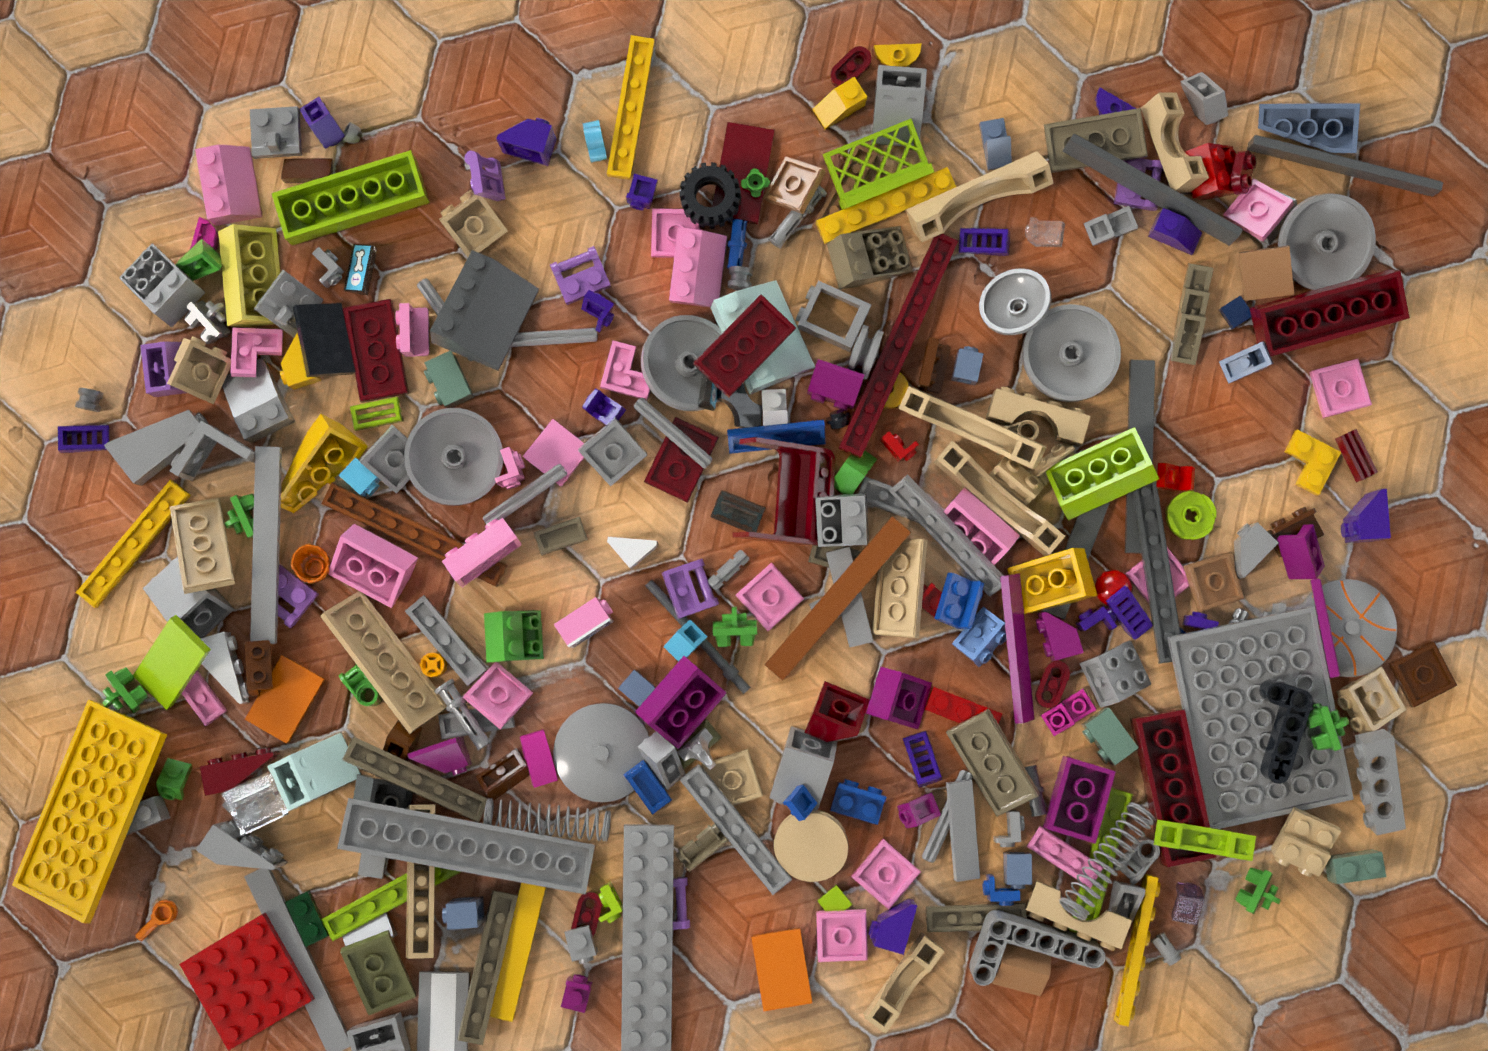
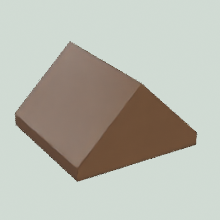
(1023, 970)

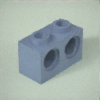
(464, 913)

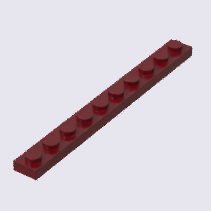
(898, 345)

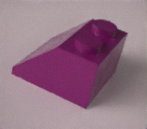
(835, 385)
(899, 697)

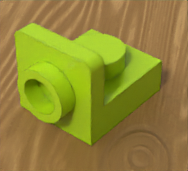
(610, 898)

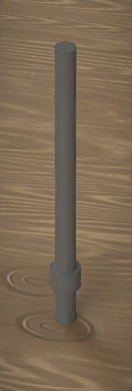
(730, 671)

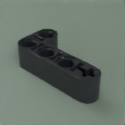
(1280, 733)

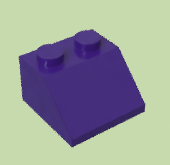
(529, 141)
(1368, 519)
(893, 927)

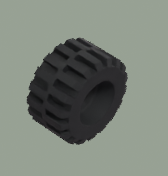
(710, 176)

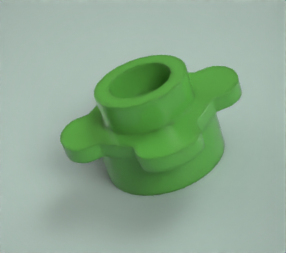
(755, 175)

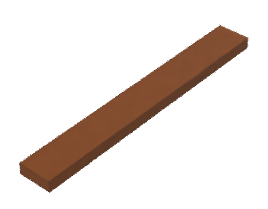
(400, 527)
(837, 598)

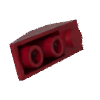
(223, 776)

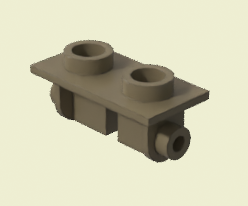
(696, 852)

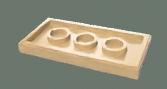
(202, 545)
(901, 591)

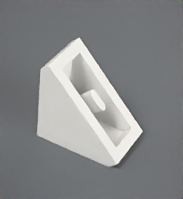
(632, 550)

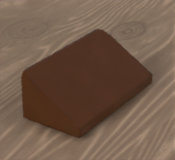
(306, 169)
(503, 774)

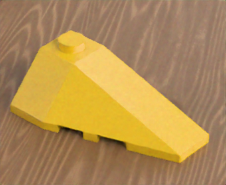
(320, 458)

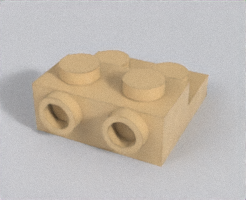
(472, 223)
(200, 369)
(1370, 701)
(1305, 842)

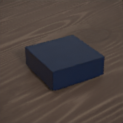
(1235, 312)

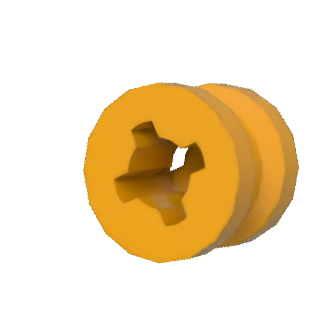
(429, 665)

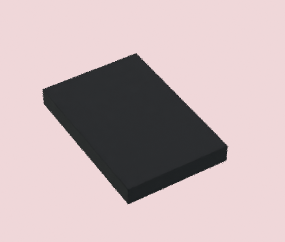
(324, 339)

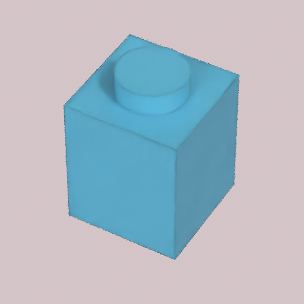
(360, 478)
(685, 641)

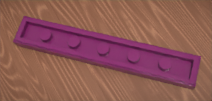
(1017, 648)

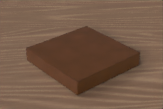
(1422, 674)

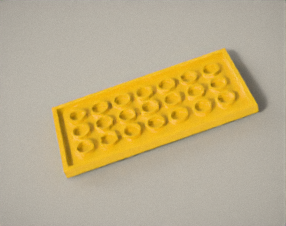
(89, 811)

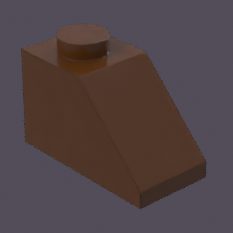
(400, 742)

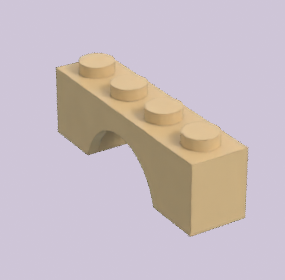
(1163, 119)
(1067, 424)
(1108, 928)
(894, 993)

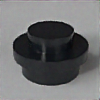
(838, 419)

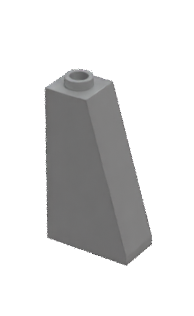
(153, 447)

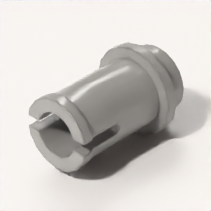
(1166, 949)

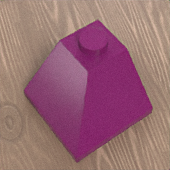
(444, 756)

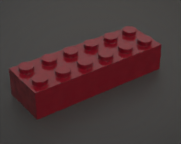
(1330, 312)
(1170, 777)

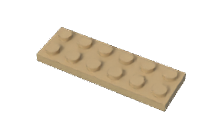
(384, 661)

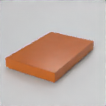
(285, 705)
(781, 969)

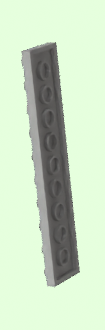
(465, 846)
(647, 937)

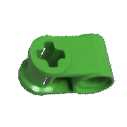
(358, 685)

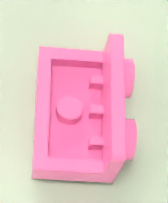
(413, 330)
(514, 465)

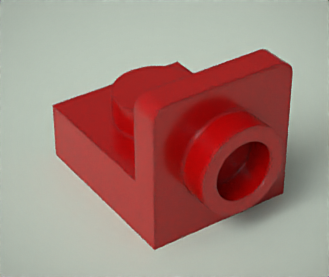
(894, 445)
(1175, 477)
(931, 599)

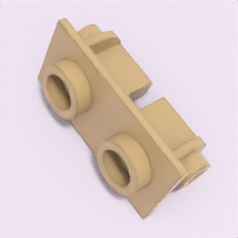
(1056, 455)

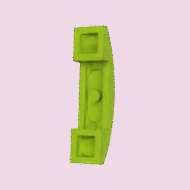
(1204, 840)

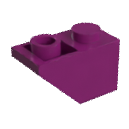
(1060, 637)

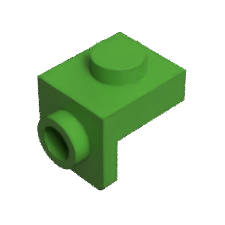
(173, 779)

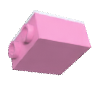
(584, 622)

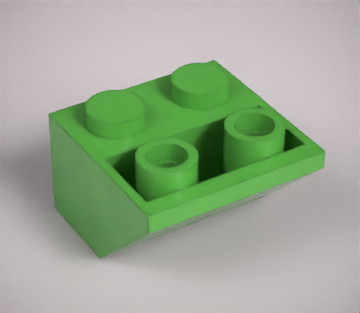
(513, 636)

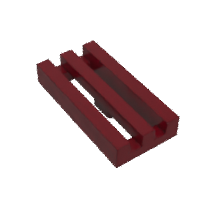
(1356, 455)

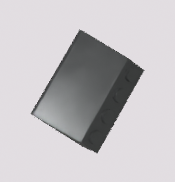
(483, 311)

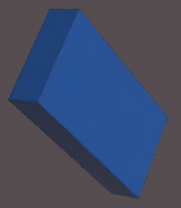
(647, 787)

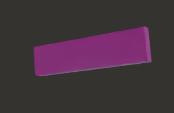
(1325, 629)

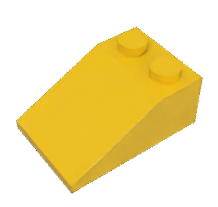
(1055, 580)

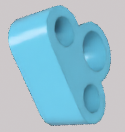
(594, 141)

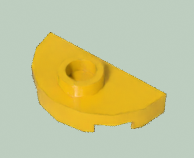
(897, 54)

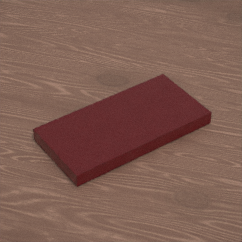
(744, 150)
(744, 345)
(374, 350)

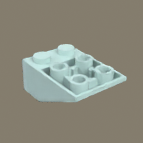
(313, 772)

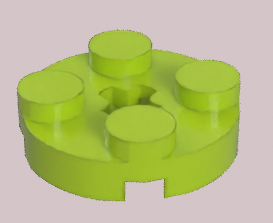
(1195, 502)

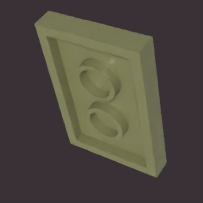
(378, 972)

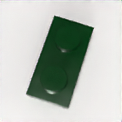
(307, 918)

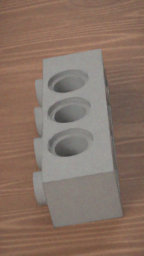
(1391, 815)

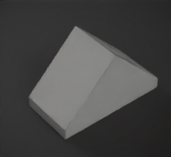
(1126, 899)

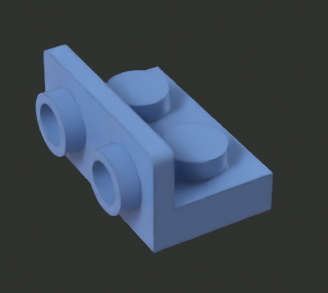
(982, 638)

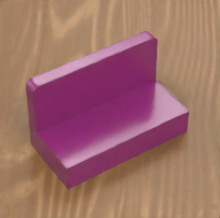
(1301, 554)

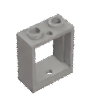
(812, 296)

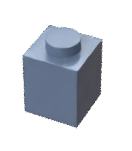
(967, 365)
(636, 687)
(1017, 869)

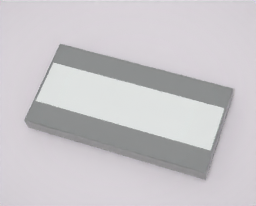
(441, 1010)

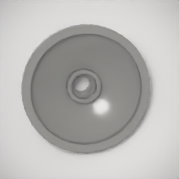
(1010, 292)

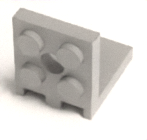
(199, 448)

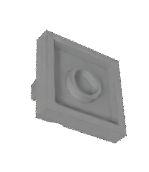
(275, 132)
(281, 298)
(612, 451)
(386, 459)

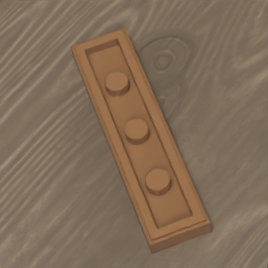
(832, 202)

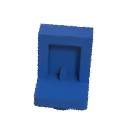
(1004, 896)

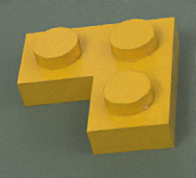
(1318, 458)

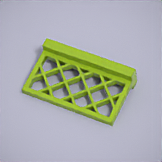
(886, 183)

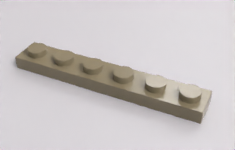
(415, 779)
(487, 967)

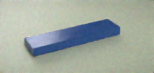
(800, 433)

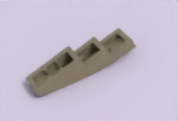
(1191, 314)

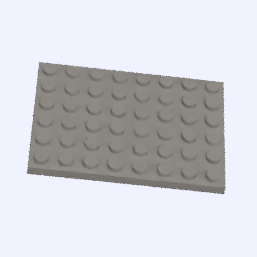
(1231, 723)

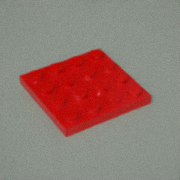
(246, 981)

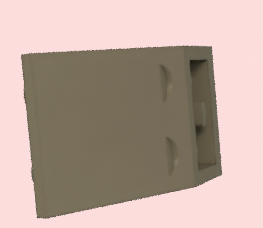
(869, 256)

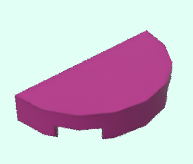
(205, 231)

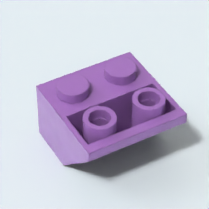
(158, 366)

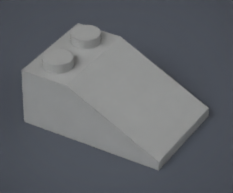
(257, 403)

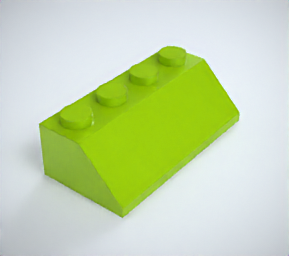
(1101, 473)

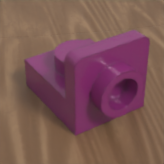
(918, 810)
(576, 993)

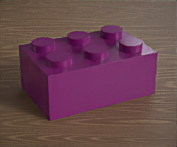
(680, 702)
(1079, 799)

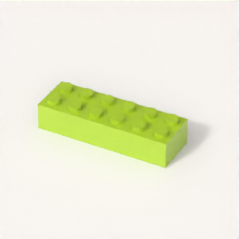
(350, 198)

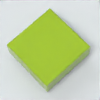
(834, 900)

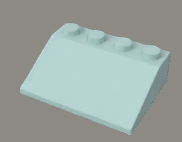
(789, 358)

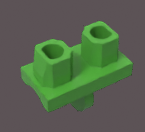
(242, 507)
(735, 625)
(118, 681)
(1328, 738)
(1252, 901)

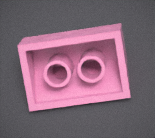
(228, 184)
(697, 267)
(981, 525)
(481, 552)
(372, 565)

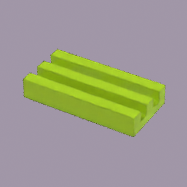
(396, 410)

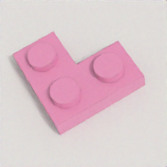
(248, 344)
(618, 373)

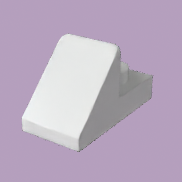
(774, 407)

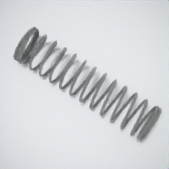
(488, 814)
(1135, 815)

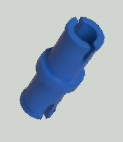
(737, 243)

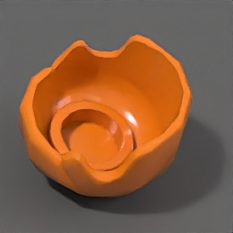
(310, 563)

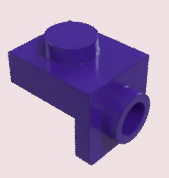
(641, 192)
(599, 307)
(603, 407)
(1090, 618)
(1199, 621)

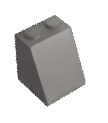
(198, 610)
(805, 763)

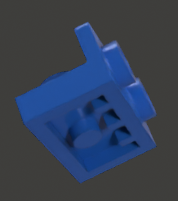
(959, 601)
(858, 802)

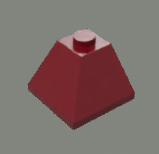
(836, 714)

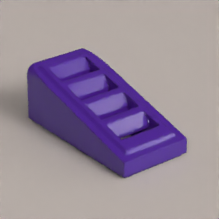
(983, 250)
(64, 430)
(1136, 625)
(914, 761)

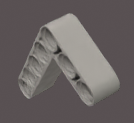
(1029, 940)

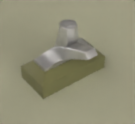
(698, 746)

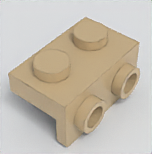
(1016, 480)

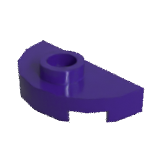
(1109, 103)

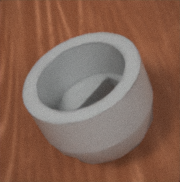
(351, 133)

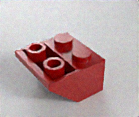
(1219, 164)

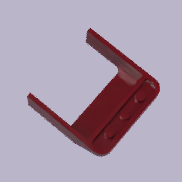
(802, 476)

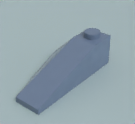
(1320, 125)

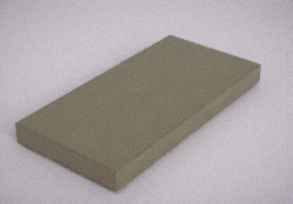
(1114, 132)
(993, 762)

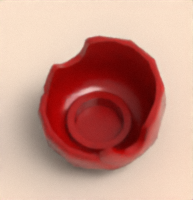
(1109, 583)

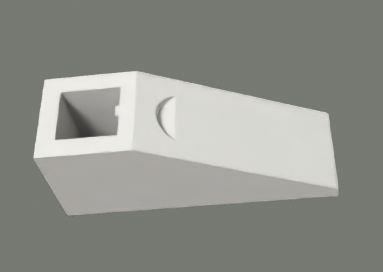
(225, 665)

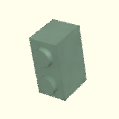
(448, 380)
(1109, 736)
(1355, 866)

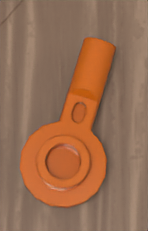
(163, 913)

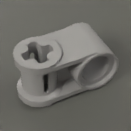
(1137, 861)

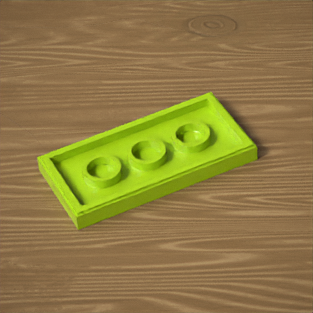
(171, 662)

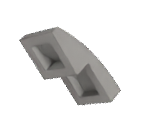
(1111, 226)

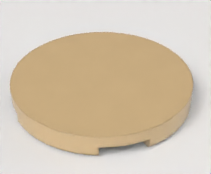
(811, 847)

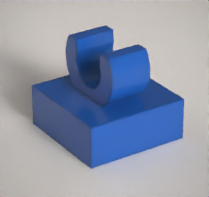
(800, 803)

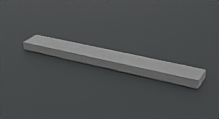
(266, 544)
(322, 1008)

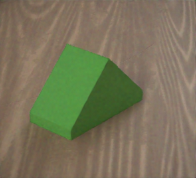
(200, 261)
(853, 472)

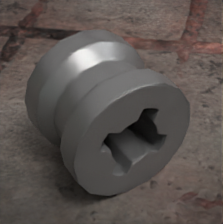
(740, 277)
(89, 399)

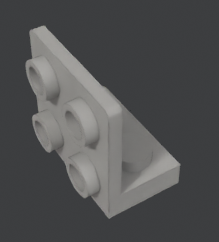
(1115, 674)

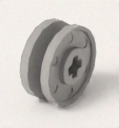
(865, 351)

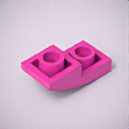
(1068, 712)
(538, 758)

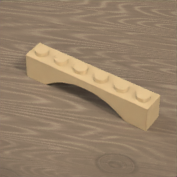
(1018, 177)
(973, 427)
(1024, 521)

